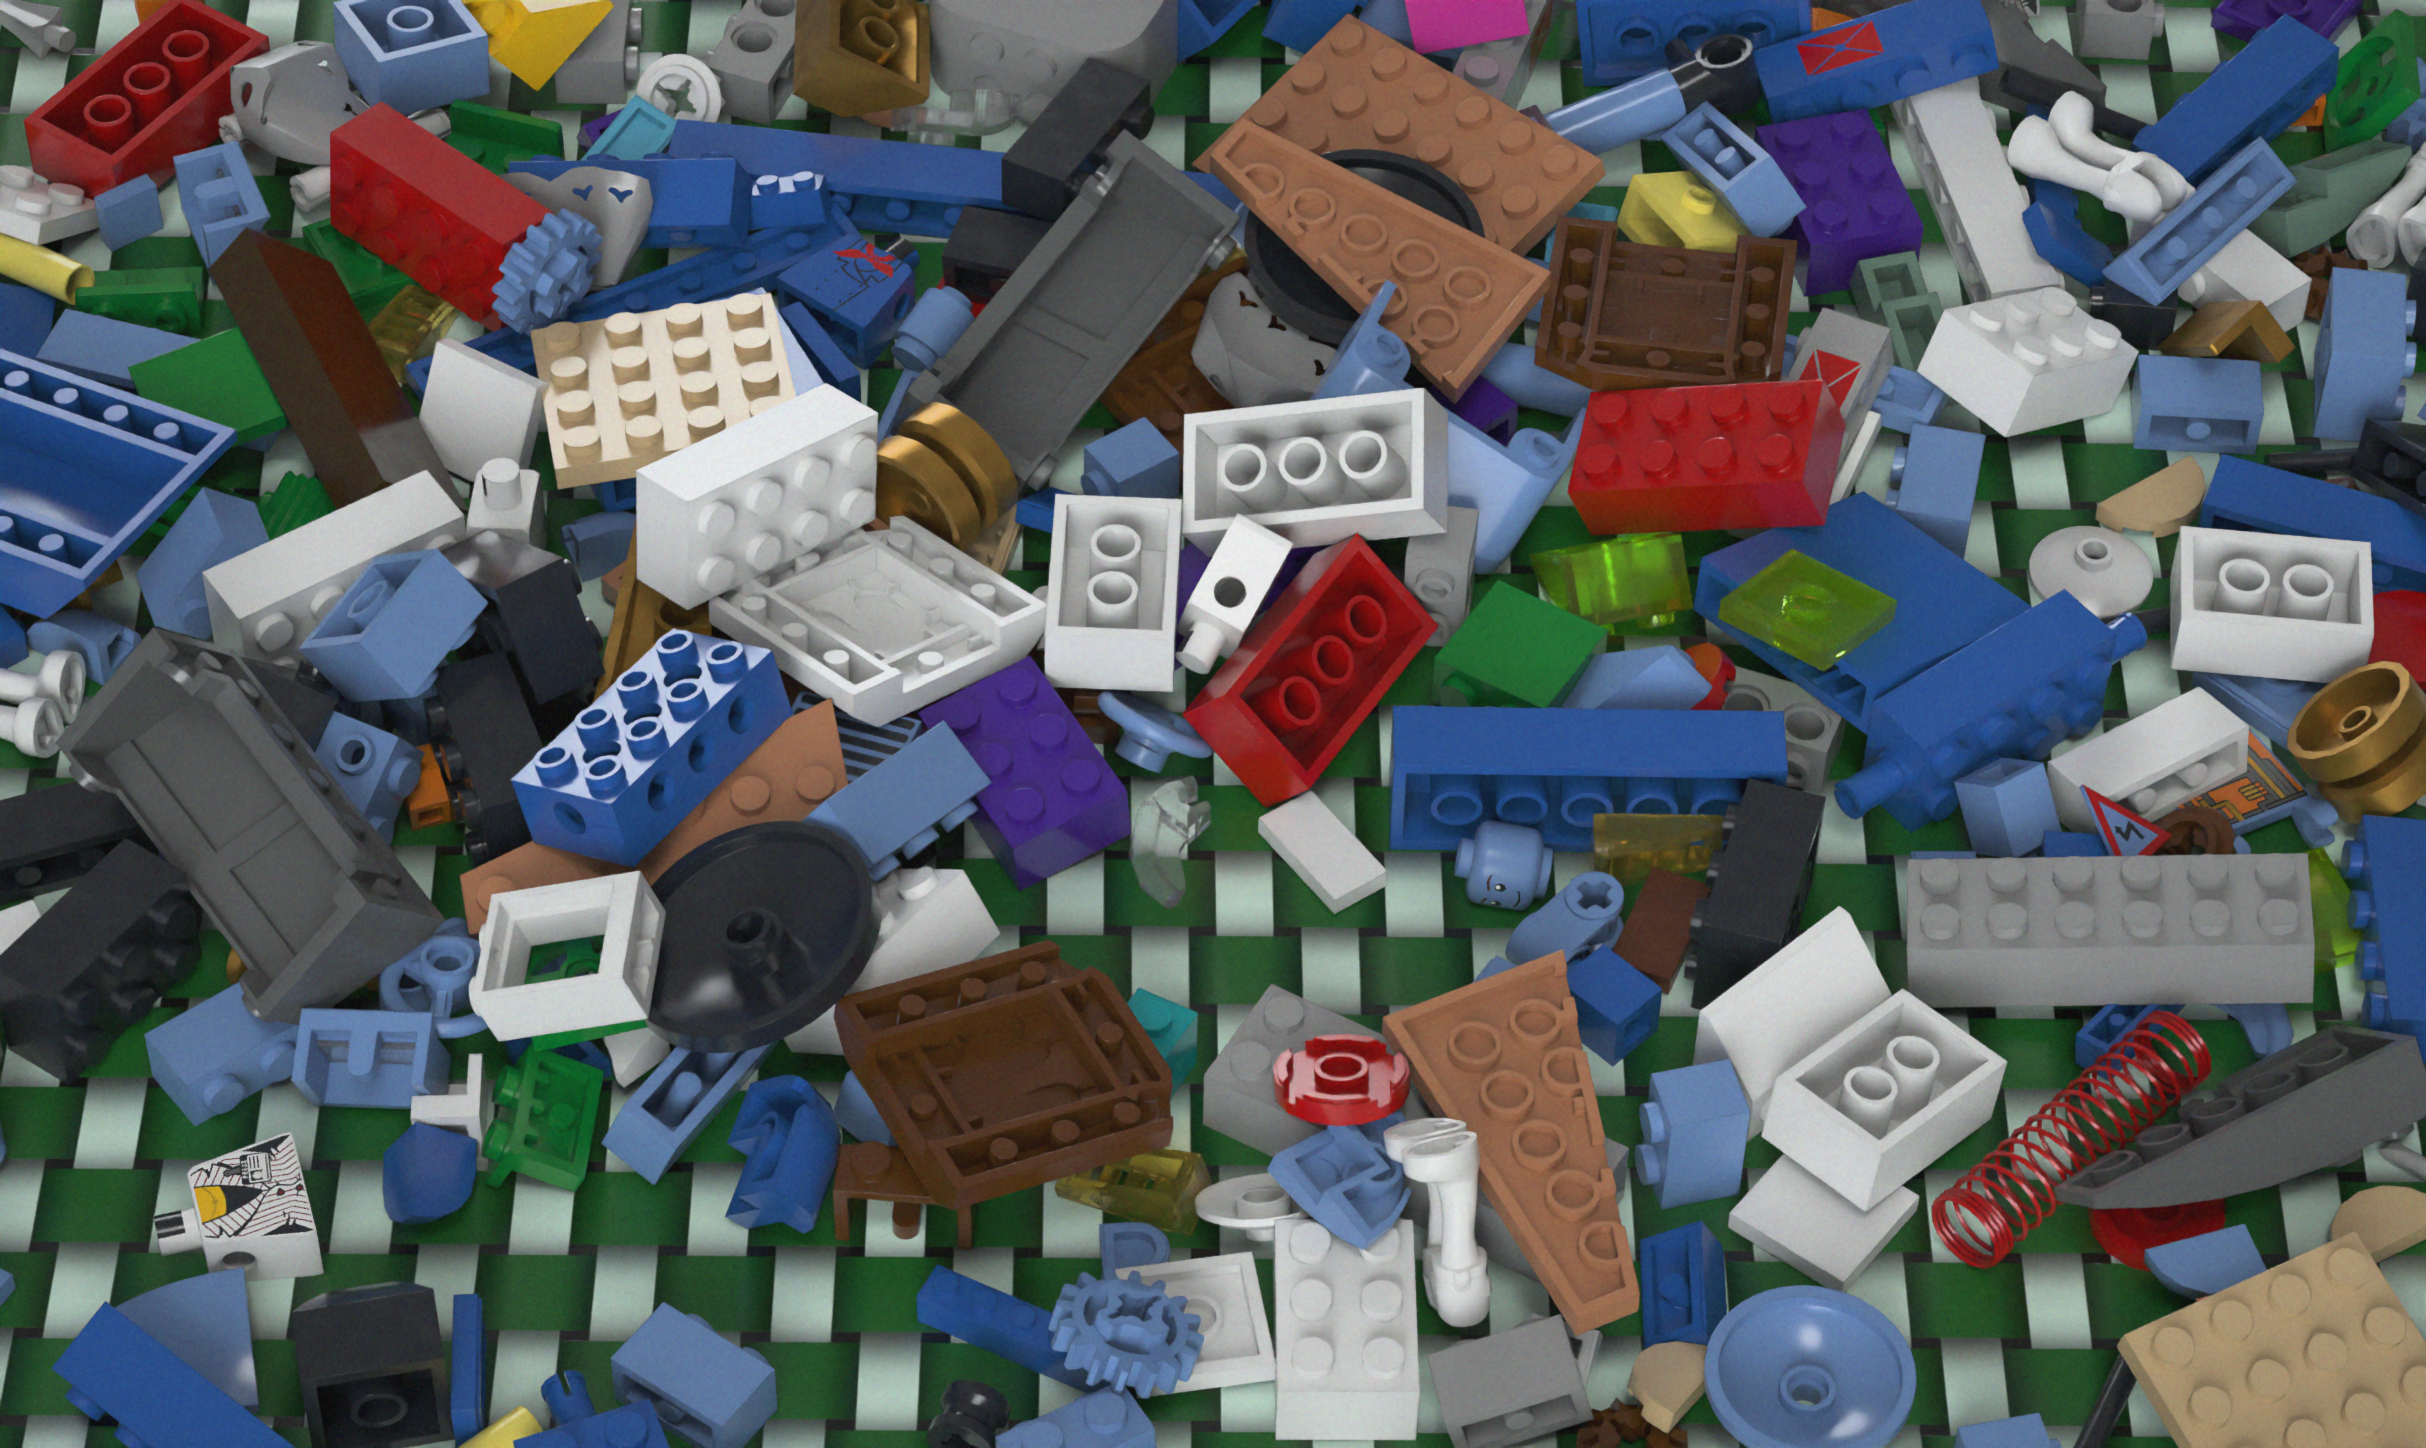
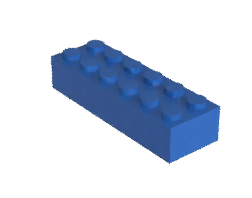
(1565, 765)

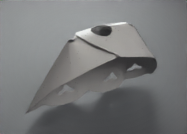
(295, 98)
(617, 223)
(1247, 358)

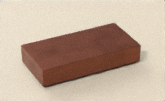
(1659, 926)

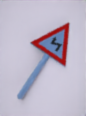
(2121, 829)

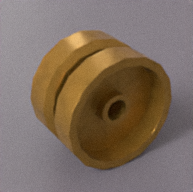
(944, 475)
(2365, 741)

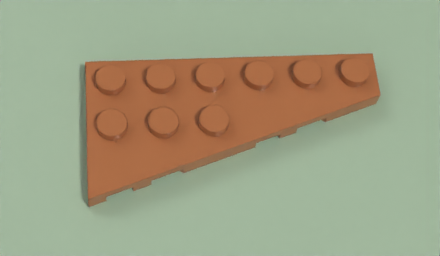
(1454, 288)
(776, 782)
(1517, 1075)

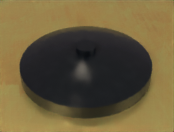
(1296, 290)
(760, 935)

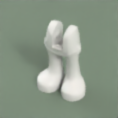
(2072, 156)
(2393, 220)
(43, 701)
(1453, 1264)

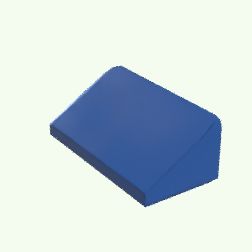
(1682, 1285)

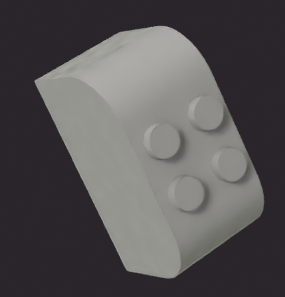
(1042, 44)

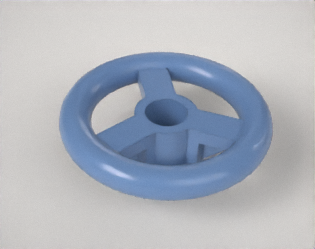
(1150, 731)
(445, 968)

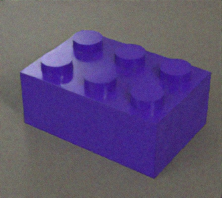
(1850, 197)
(1049, 784)

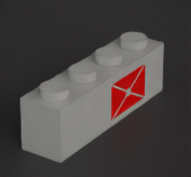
(1507, 64)
(1853, 362)

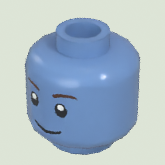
(1504, 865)

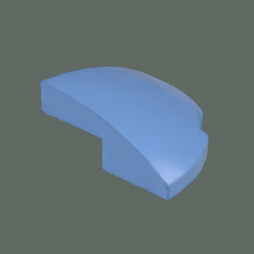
(1346, 1180)
(206, 1327)

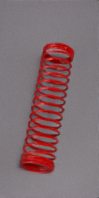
(1993, 1214)

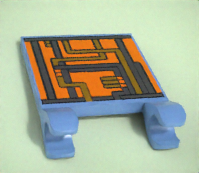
(2267, 795)

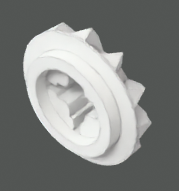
(676, 73)

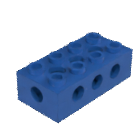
(1629, 36)
(652, 747)

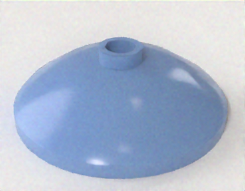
(1812, 1349)

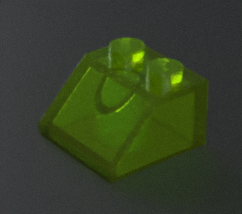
(1618, 579)

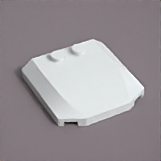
(884, 620)

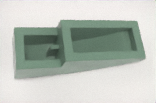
(2329, 195)
(1895, 296)

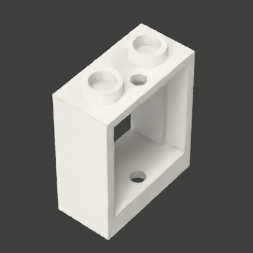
(621, 990)

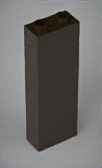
(325, 369)

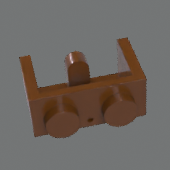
(884, 1174)

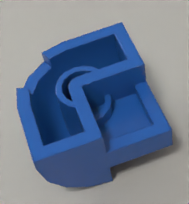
(790, 1153)

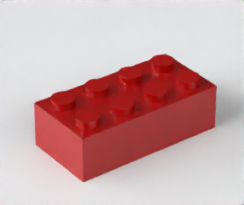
(143, 100)
(426, 208)
(1707, 458)
(1310, 671)

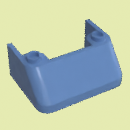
(1482, 473)

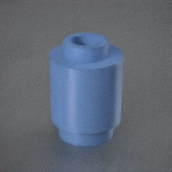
(932, 328)

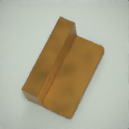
(2232, 332)

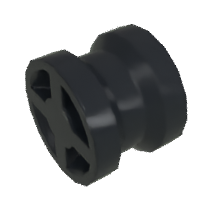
(969, 1416)

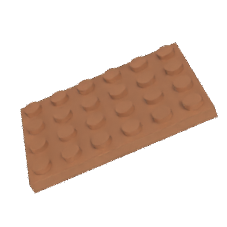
(1381, 96)

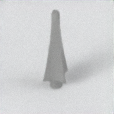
(36, 26)

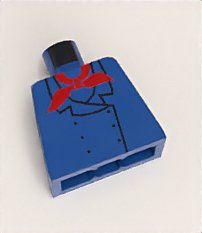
(855, 293)

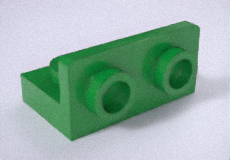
(501, 136)
(149, 298)
(543, 1119)

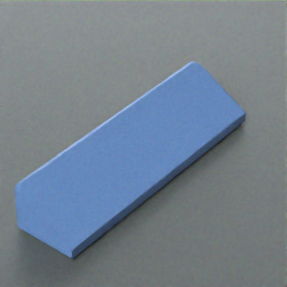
(2202, 223)

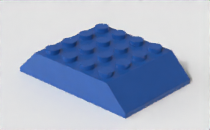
(84, 477)

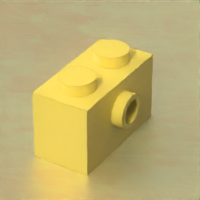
(1678, 213)

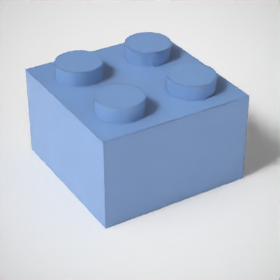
(412, 52)
(2362, 352)
(394, 627)

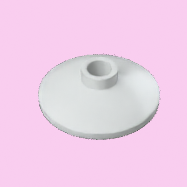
(2095, 567)
(1248, 1204)

